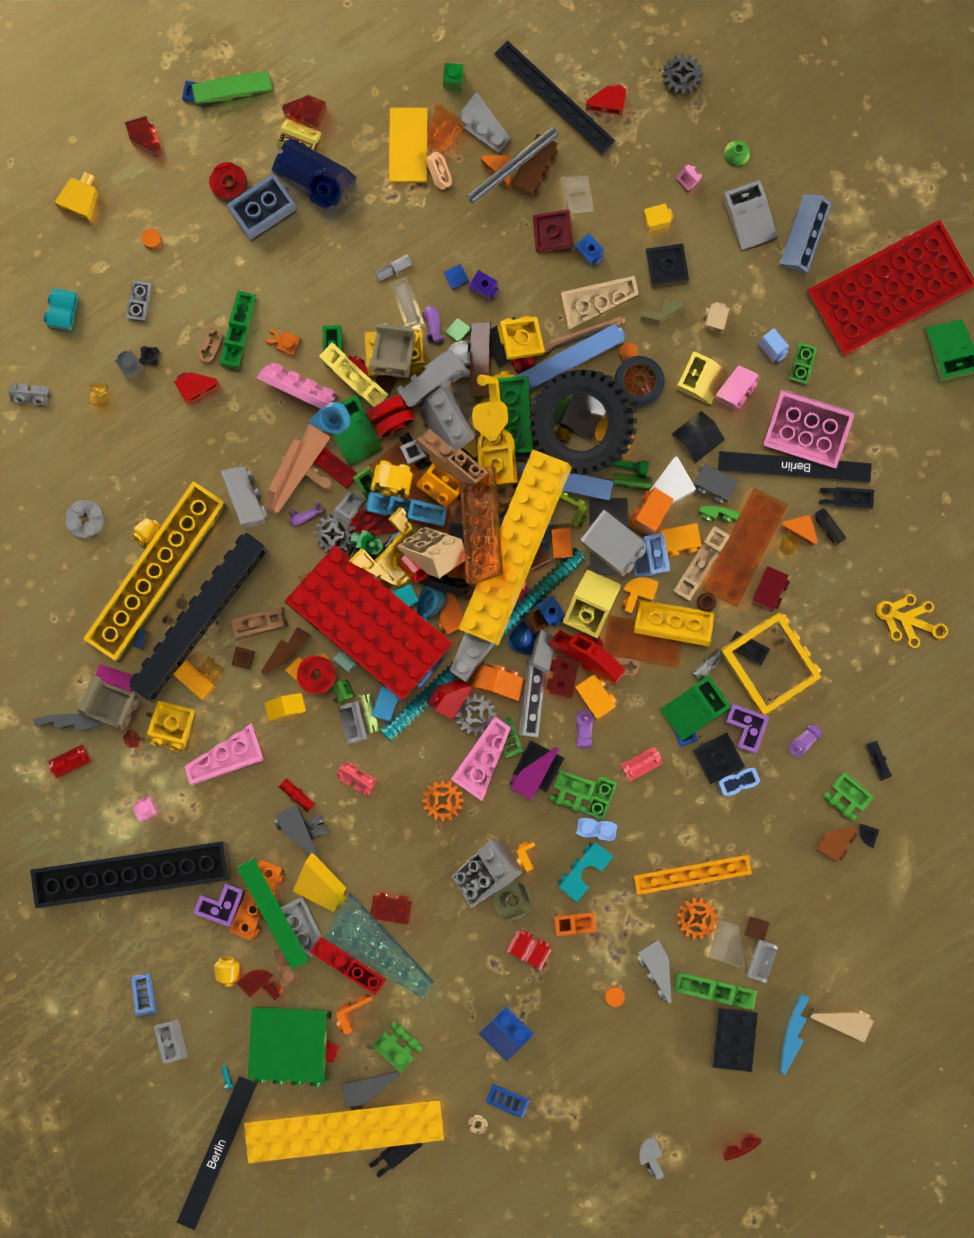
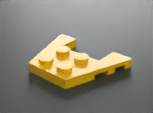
(389, 561)

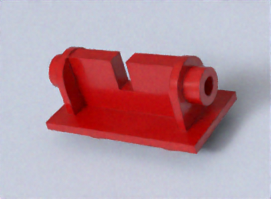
(68, 761)

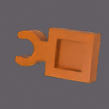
(286, 342)

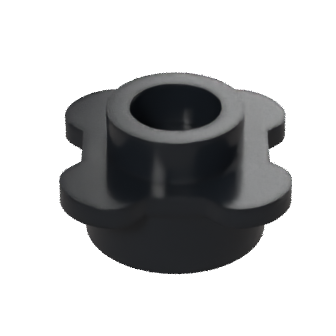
(144, 355)

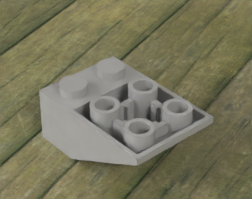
(750, 214)
(486, 872)

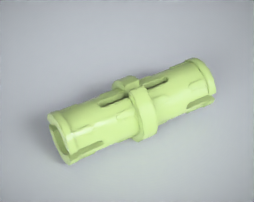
(368, 708)

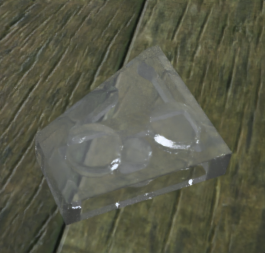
(727, 945)

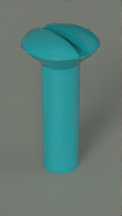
(228, 1085)

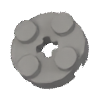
(90, 528)

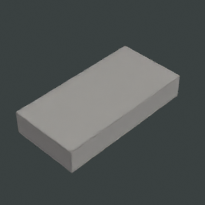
(348, 507)
(542, 653)

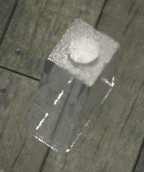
(406, 302)

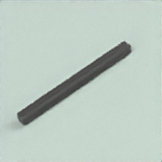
(512, 165)

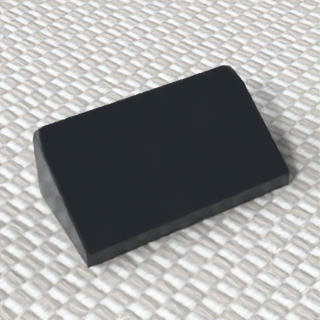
(829, 526)

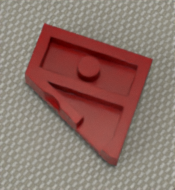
(372, 522)

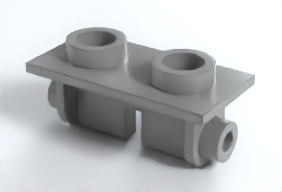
(20, 394)

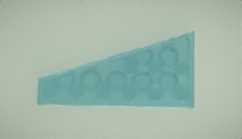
(367, 940)

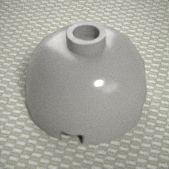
(462, 352)

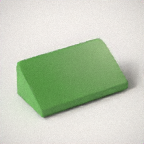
(632, 481)

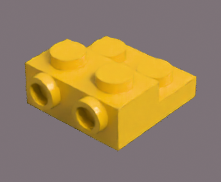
(521, 337)
(170, 726)

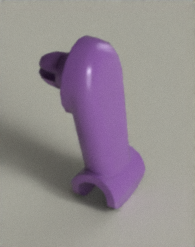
(432, 318)
(300, 518)
(584, 728)
(804, 741)

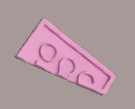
(226, 757)
(480, 763)

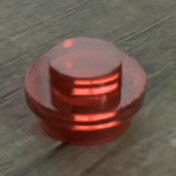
(131, 739)

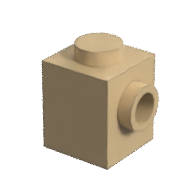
(716, 317)

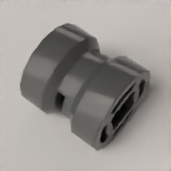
(316, 826)

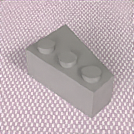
(438, 374)

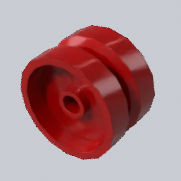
(390, 416)

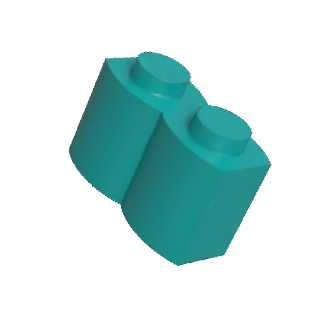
(61, 309)

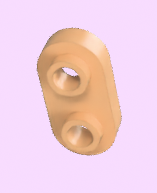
(439, 170)

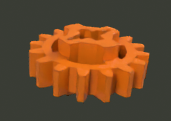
(433, 810)
(702, 926)

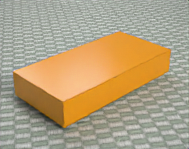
(194, 680)

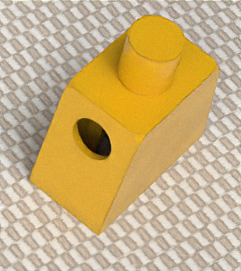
(78, 197)

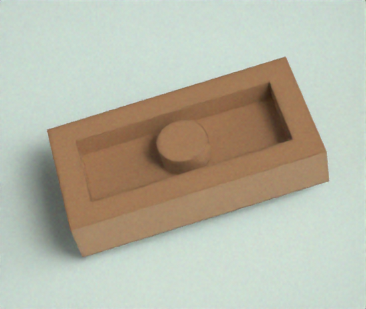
(286, 975)

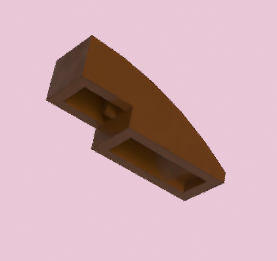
(286, 652)

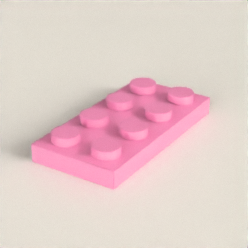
(297, 386)

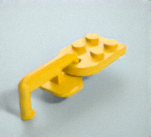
(490, 421)

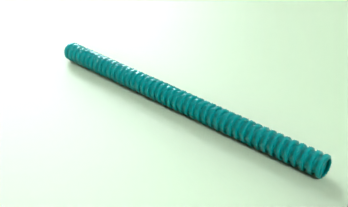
(519, 611)

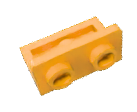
(523, 861)

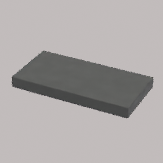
(619, 510)

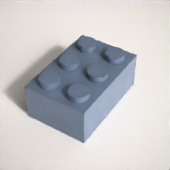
(261, 206)

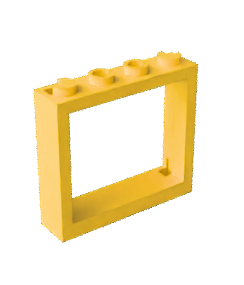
(744, 679)

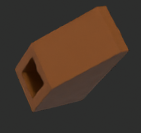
(835, 842)

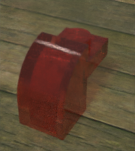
(259, 979)

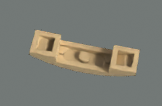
(701, 563)

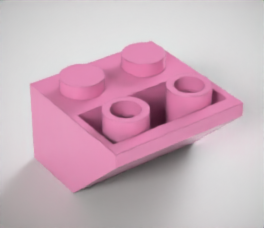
(736, 387)

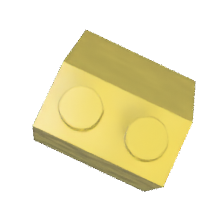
(591, 603)

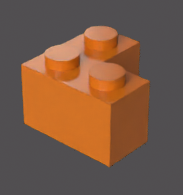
(649, 516)
(497, 681)

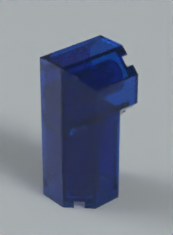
(314, 173)

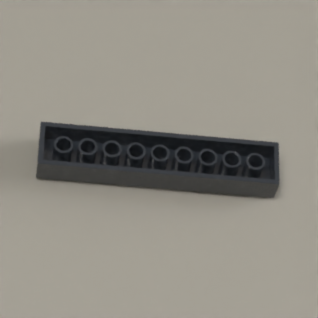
(198, 618)
(130, 874)

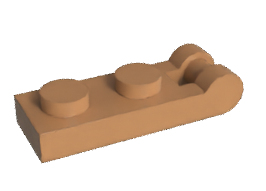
(323, 482)
(258, 622)

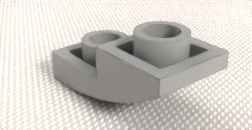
(139, 300)

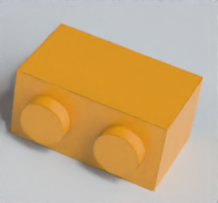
(682, 539)
(595, 696)

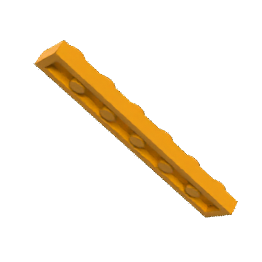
(692, 874)

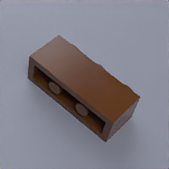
(531, 172)

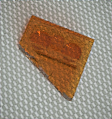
(444, 128)

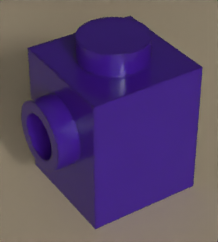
(483, 286)

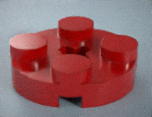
(218, 176)
(305, 672)

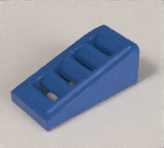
(525, 1101)

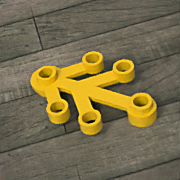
(907, 619)

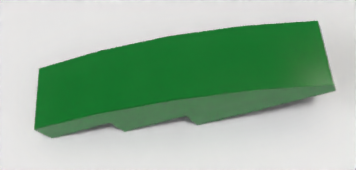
(238, 330)

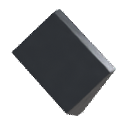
(698, 436)

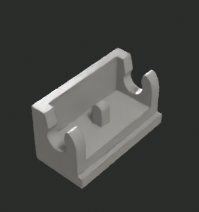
(353, 723)
(761, 961)
(170, 1041)

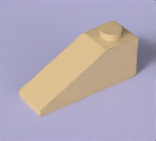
(851, 1023)

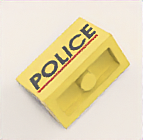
(298, 132)

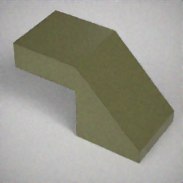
(669, 309)

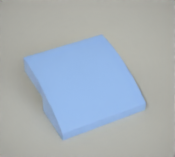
(654, 559)

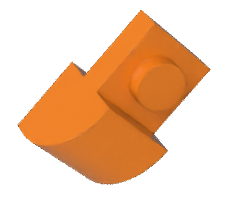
(575, 924)

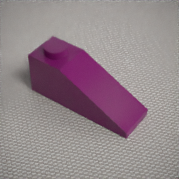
(531, 777)

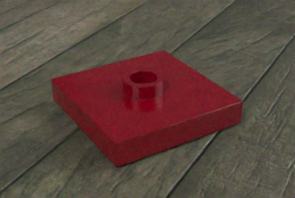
(553, 231)

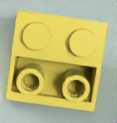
(701, 378)

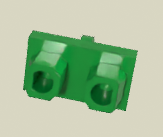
(368, 543)

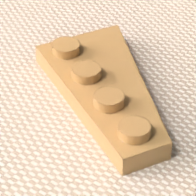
(593, 300)

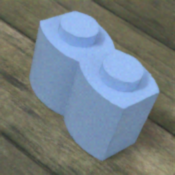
(774, 346)
(734, 783)
(602, 830)

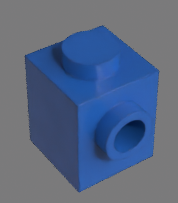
(589, 250)
(551, 611)

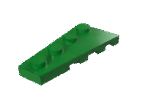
(516, 396)

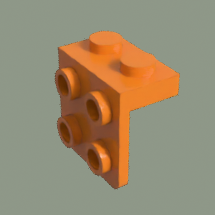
(343, 1020)

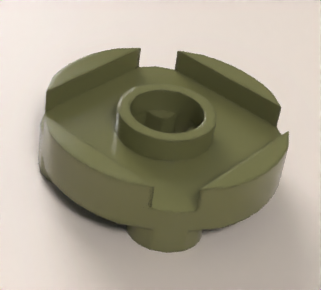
(523, 905)

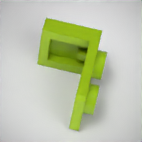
(579, 517)

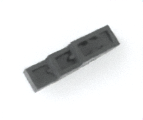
(67, 720)

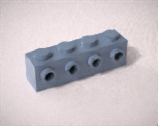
(805, 233)

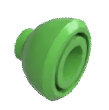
(737, 153)

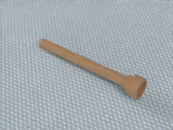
(548, 345)

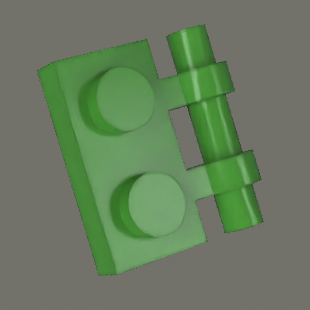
(575, 786)
(851, 791)
(393, 1051)

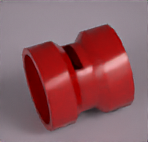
(526, 361)

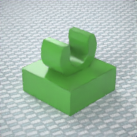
(342, 690)

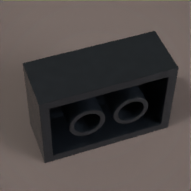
(734, 1039)

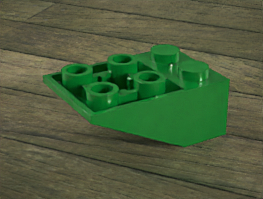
(951, 350)
(359, 438)
(695, 708)

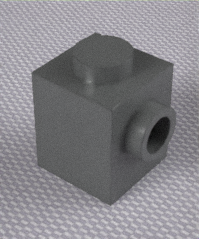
(129, 364)

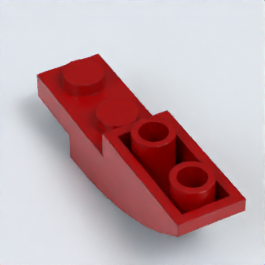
(591, 654)
(347, 965)

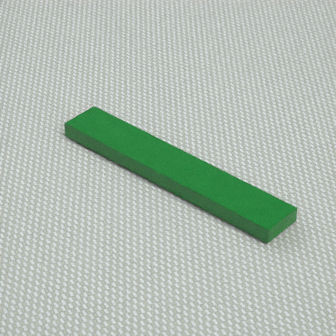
(272, 913)

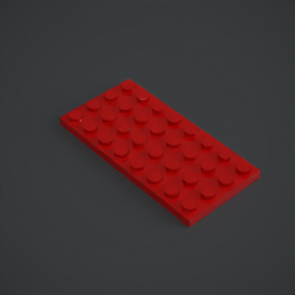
(891, 287)
(368, 623)

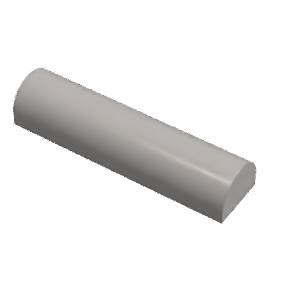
(531, 701)

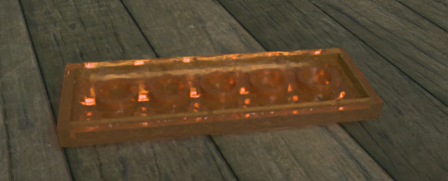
(481, 528)
(745, 547)

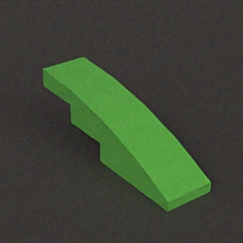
(231, 87)
(715, 991)

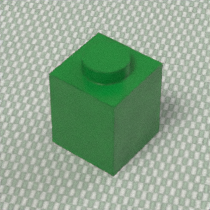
(453, 76)

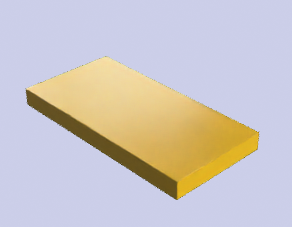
(408, 145)
(674, 622)

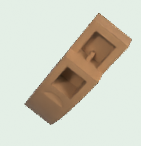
(449, 460)

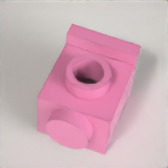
(145, 808)

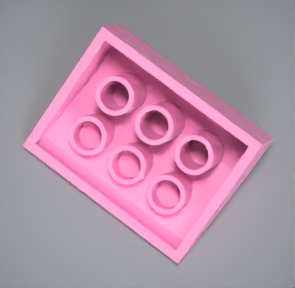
(808, 428)

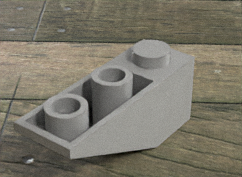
(657, 963)

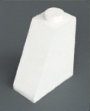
(675, 481)

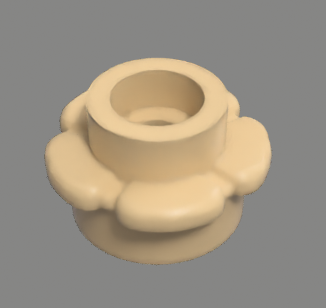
(478, 1129)

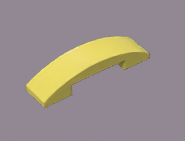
(352, 375)

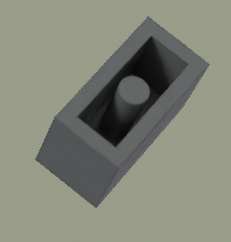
(715, 484)

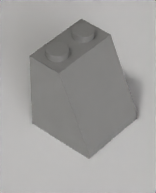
(613, 543)

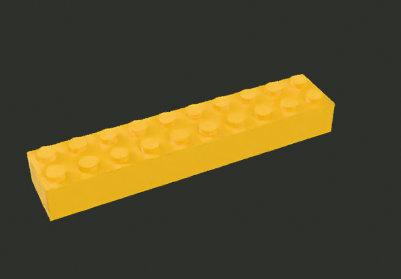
(520, 539)
(155, 571)
(344, 1131)

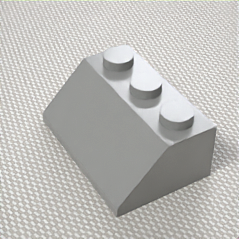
(447, 419)
(244, 497)

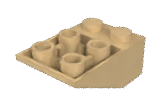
(434, 551)

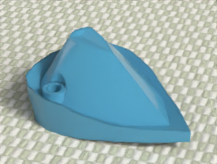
(331, 418)
(430, 602)

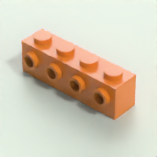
(248, 915)

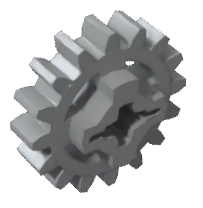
(335, 525)
(482, 707)

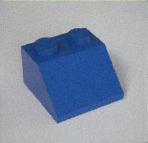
(506, 1033)

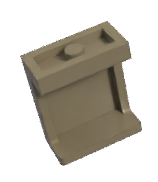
(392, 350)
(108, 704)

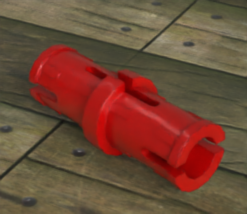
(296, 795)

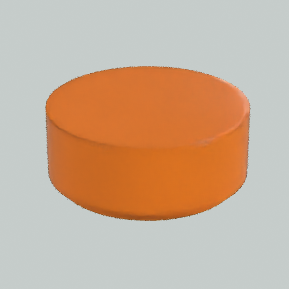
(151, 238)
(628, 350)
(614, 997)

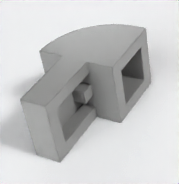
(413, 453)
(649, 1152)

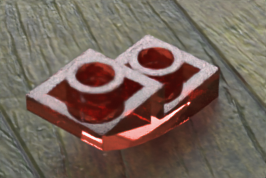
(747, 1145)

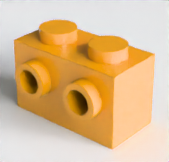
(439, 485)

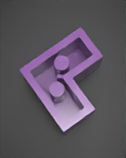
(751, 724)
(222, 910)

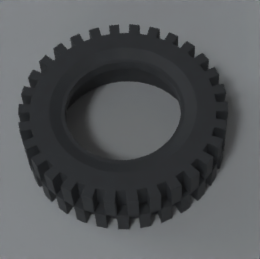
(618, 415)

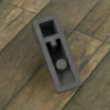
(294, 827)
(362, 1090)

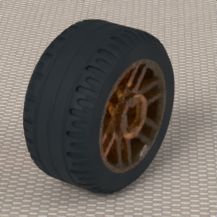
(642, 369)

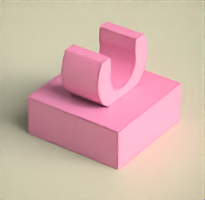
(688, 177)

